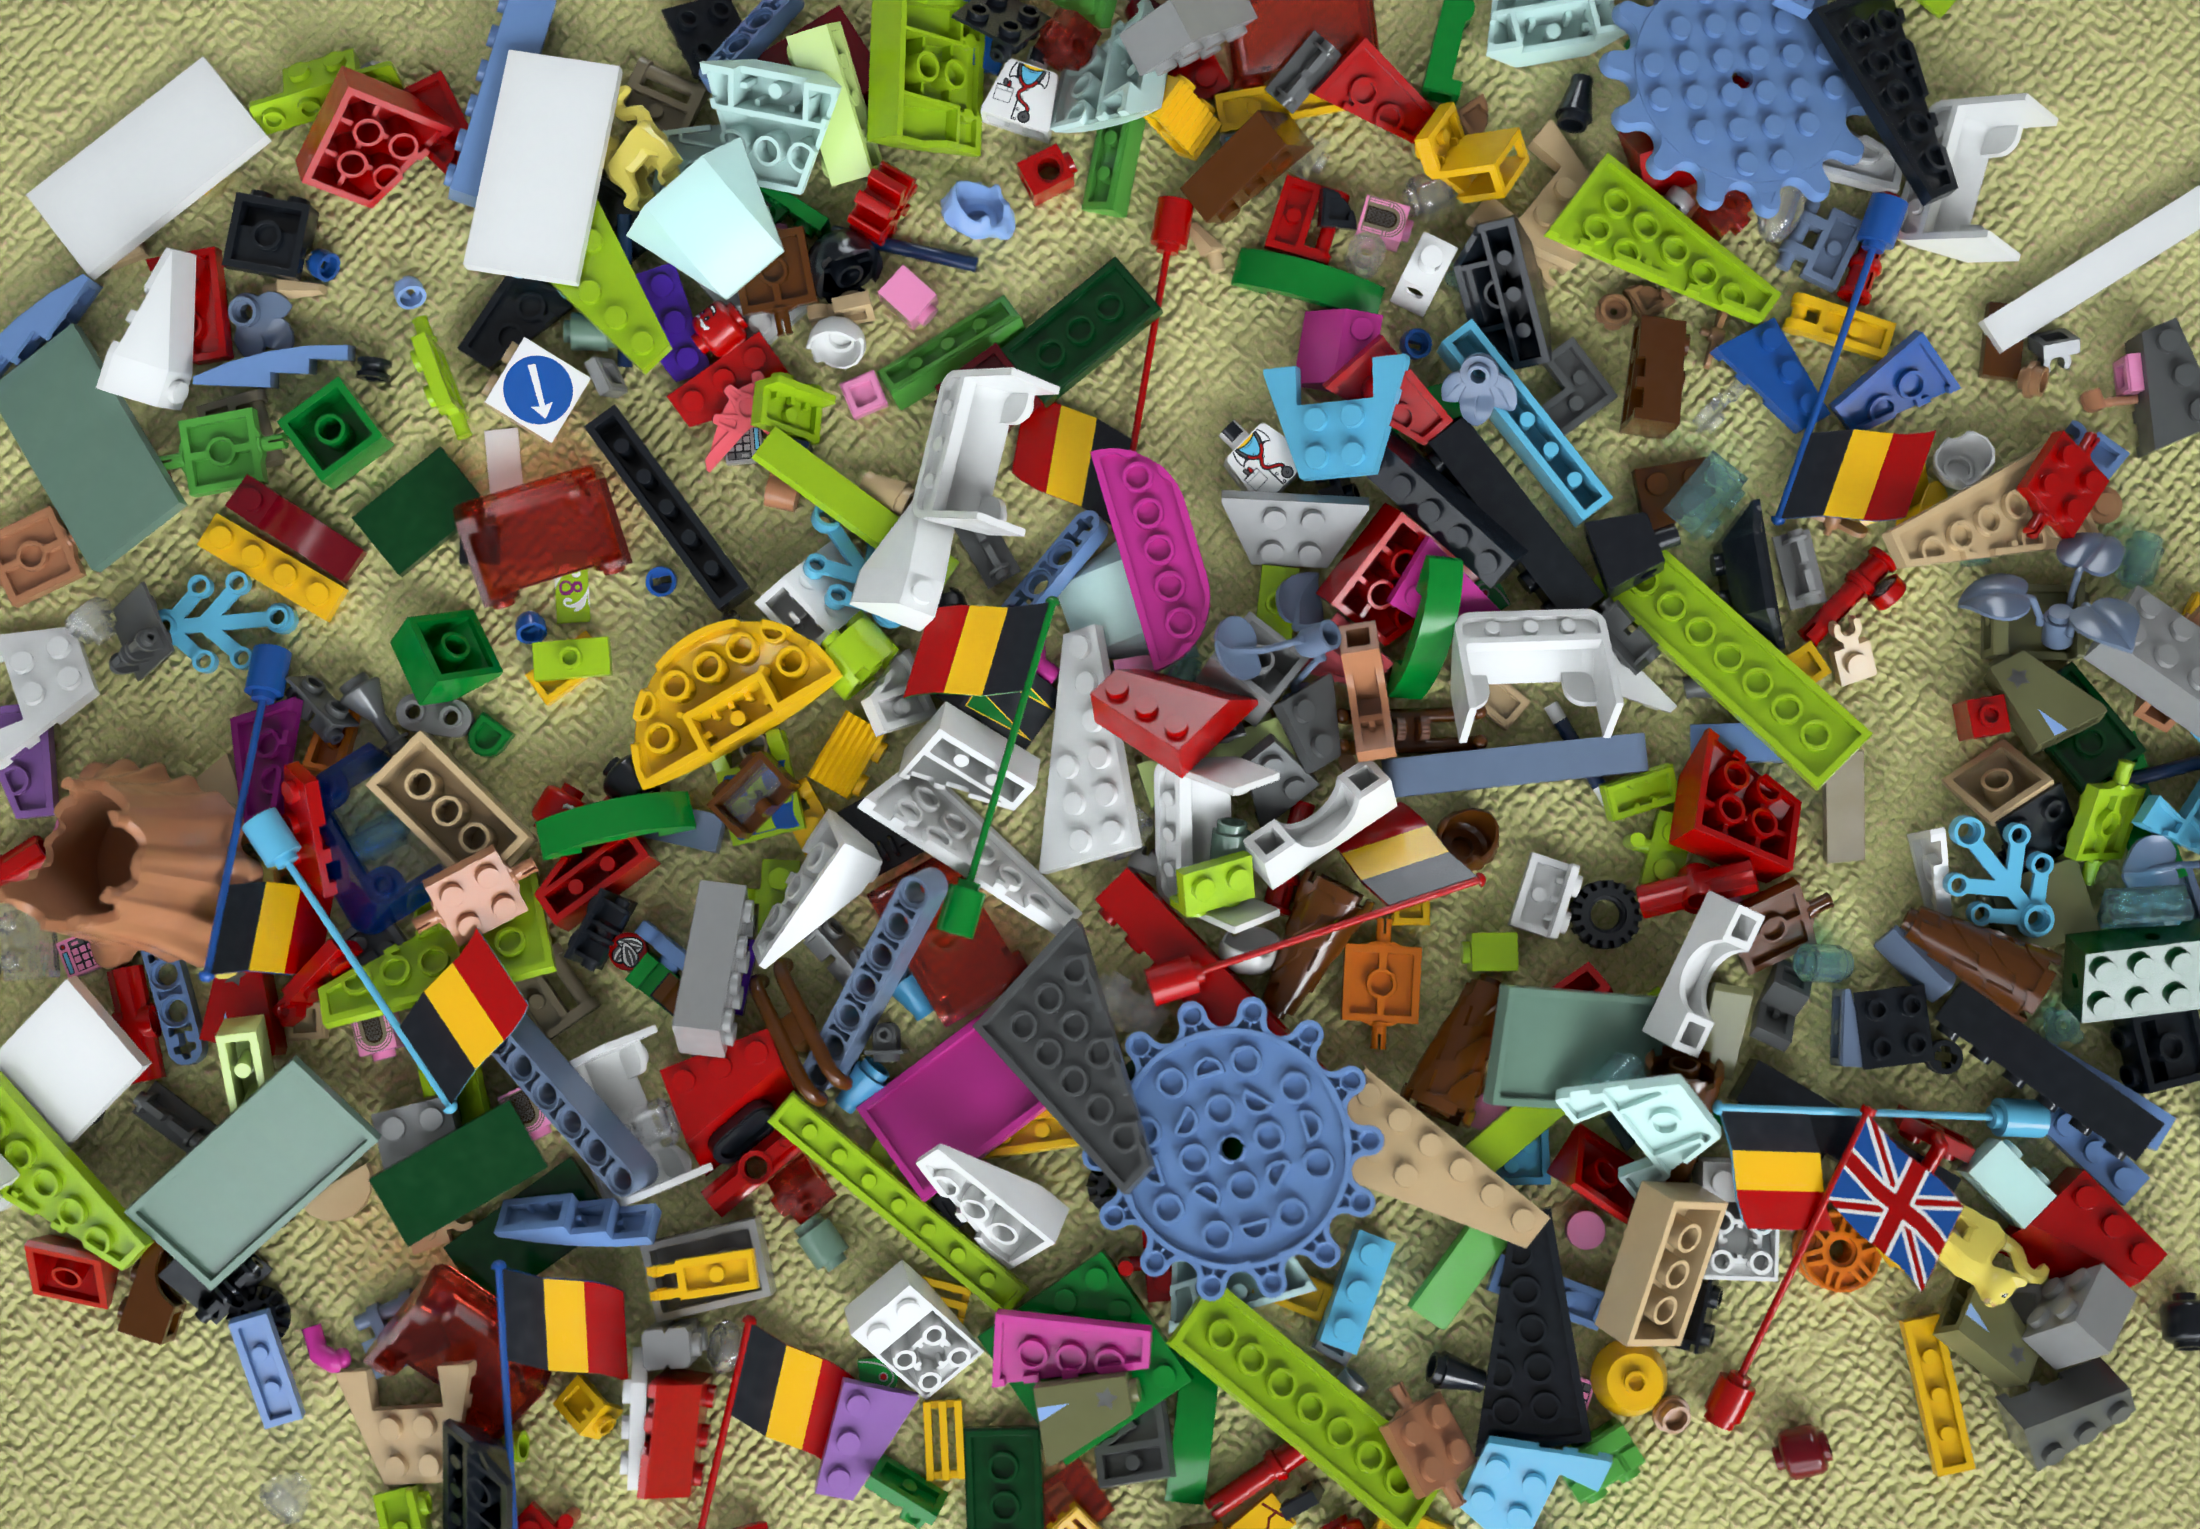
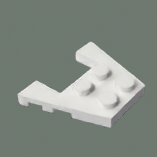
(49, 682)

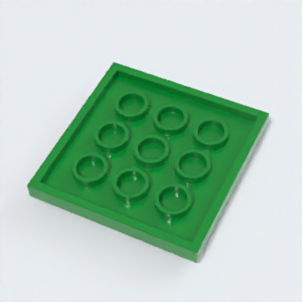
(1102, 1293)

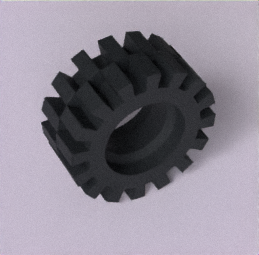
(1627, 908)

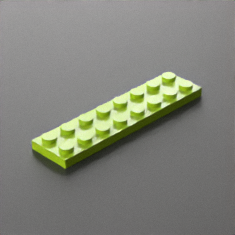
(1744, 672)
(1298, 1403)

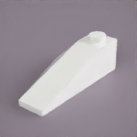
(1006, 1211)

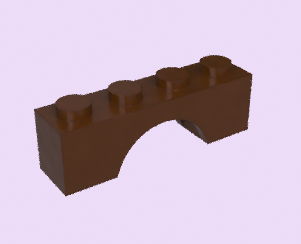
(153, 1306)

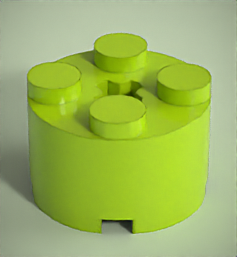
(858, 654)

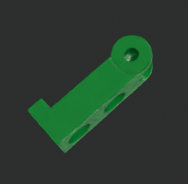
(1451, 23)

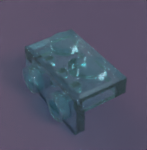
(1705, 495)
(2144, 906)

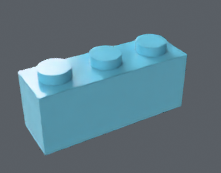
(1355, 1291)

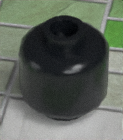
(622, 779)
(2181, 1321)

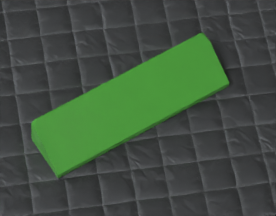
(1113, 169)
(927, 365)
(1456, 1276)

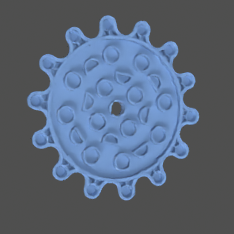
(1713, 128)
(1293, 1160)

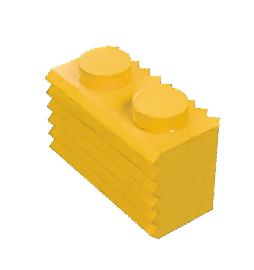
(1184, 119)
(848, 756)

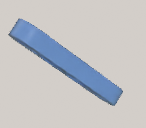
(756, 32)
(1061, 575)
(163, 997)

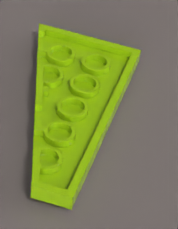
(1641, 232)
(615, 300)
(410, 968)
(61, 1185)

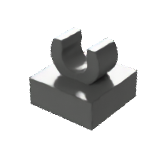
(2054, 344)

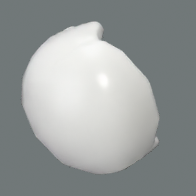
(837, 342)
(1963, 460)
(1246, 941)

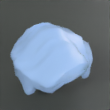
(978, 211)

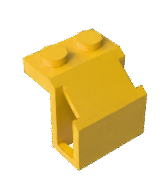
(1472, 162)

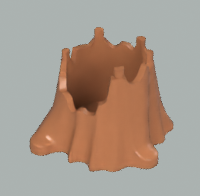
(134, 864)

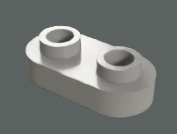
(433, 717)

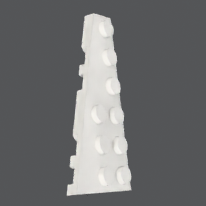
(1089, 782)
(950, 831)

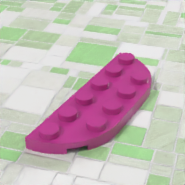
(1156, 552)

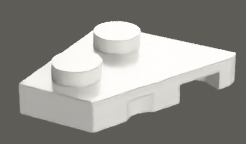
(885, 701)

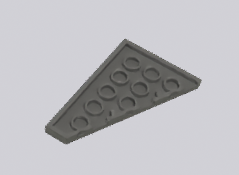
(1065, 1050)

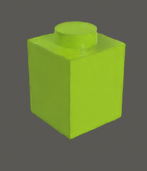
(1490, 951)

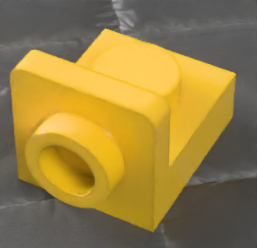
(587, 1408)

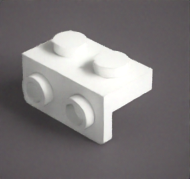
(1545, 896)

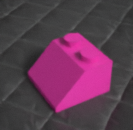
(1331, 341)

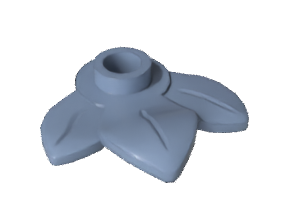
(266, 325)
(1476, 394)

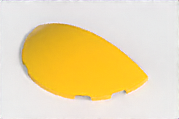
(723, 692)

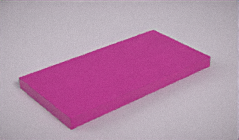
(950, 1097)

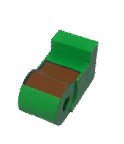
(656, 982)

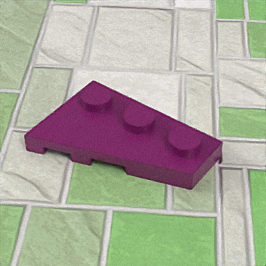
(274, 750)

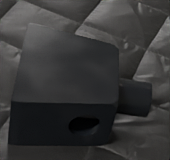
(1628, 550)

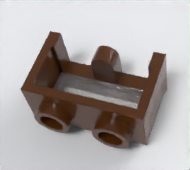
(752, 794)

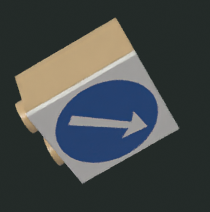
(535, 389)

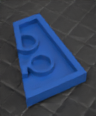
(1774, 371)
(1900, 380)

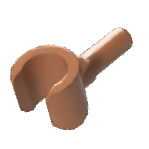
(2093, 400)

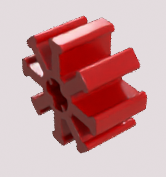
(882, 203)

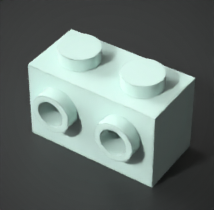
(2008, 1182)

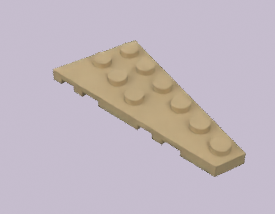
(1974, 523)
(1435, 1171)

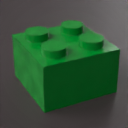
(335, 433)

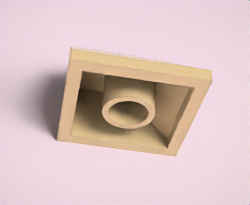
(1997, 782)

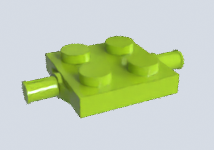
(441, 387)
(2104, 821)

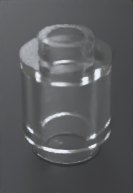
(1364, 265)

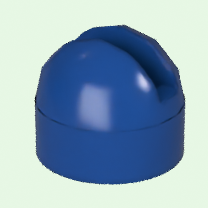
(330, 268)
(1417, 337)
(664, 588)
(530, 627)

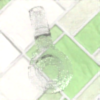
(1711, 415)

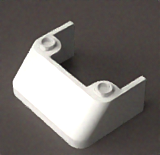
(1972, 134)
(968, 446)
(1534, 648)
(1184, 824)
(613, 1075)

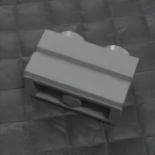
(673, 1344)

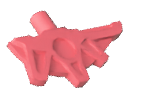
(733, 421)

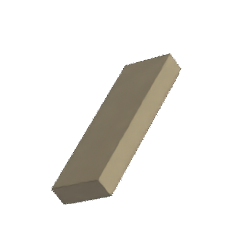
(1844, 813)

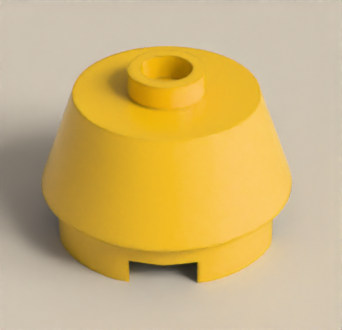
(1628, 1378)

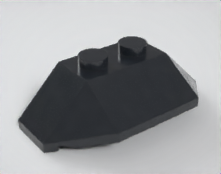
(1505, 291)
(1746, 574)
(475, 1479)

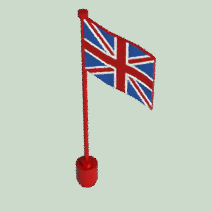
(1889, 1204)

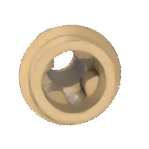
(889, 492)

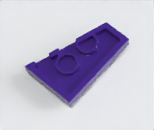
(674, 314)

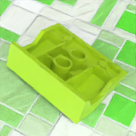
(925, 78)

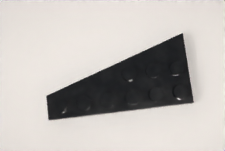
(1889, 84)
(531, 306)
(1533, 1362)

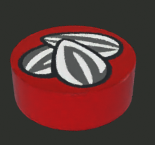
(1888, 592)
(627, 950)

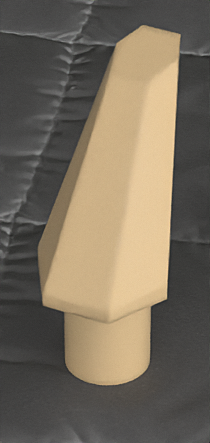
(1208, 247)
(296, 289)

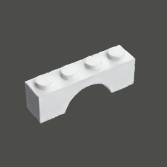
(1357, 801)
(1681, 1009)

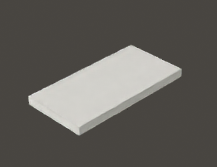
(148, 168)
(543, 168)
(71, 1061)

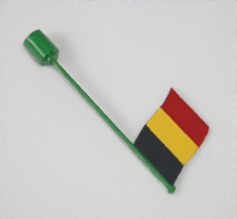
(982, 655)

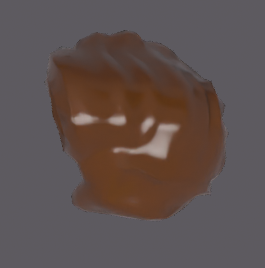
(1470, 836)

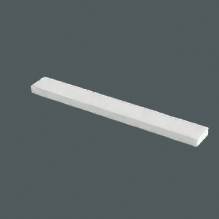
(2094, 272)

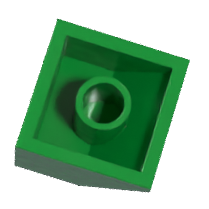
(445, 655)

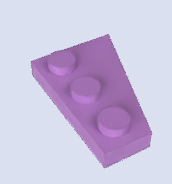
(32, 776)
(859, 1434)

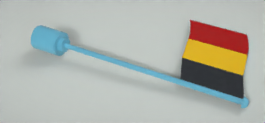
(455, 1018)
(1780, 1161)

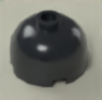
(843, 263)

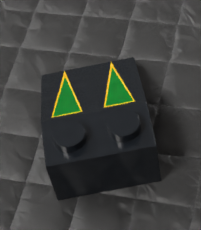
(999, 710)

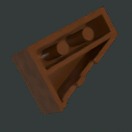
(1246, 165)
(1655, 377)

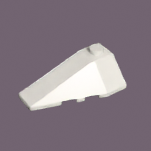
(157, 349)
(906, 572)
(831, 876)

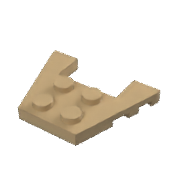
(1569, 176)
(407, 1438)

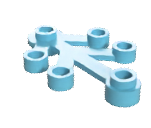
(838, 570)
(214, 622)
(2005, 880)

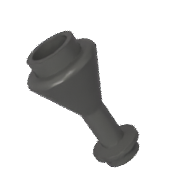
(365, 698)

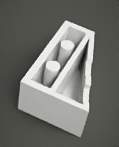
(967, 756)

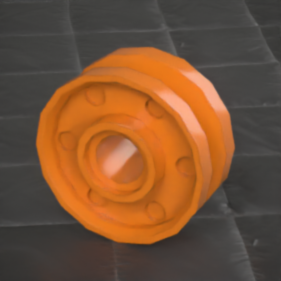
(1849, 1272)

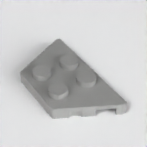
(1292, 526)

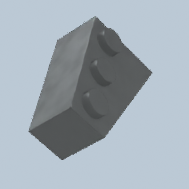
(2171, 398)
(2066, 1412)

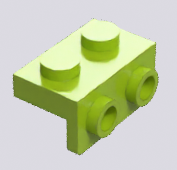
(790, 406)
(1214, 884)
(404, 1507)

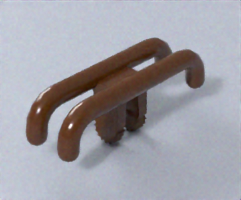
(1413, 730)
(796, 1033)

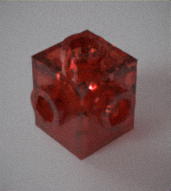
(1067, 40)
(1729, 217)
(800, 1189)

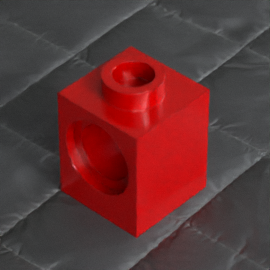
(1042, 189)
(1981, 717)

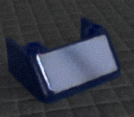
(367, 898)

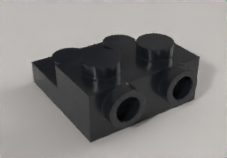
(270, 235)
(2158, 1050)

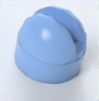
(402, 295)

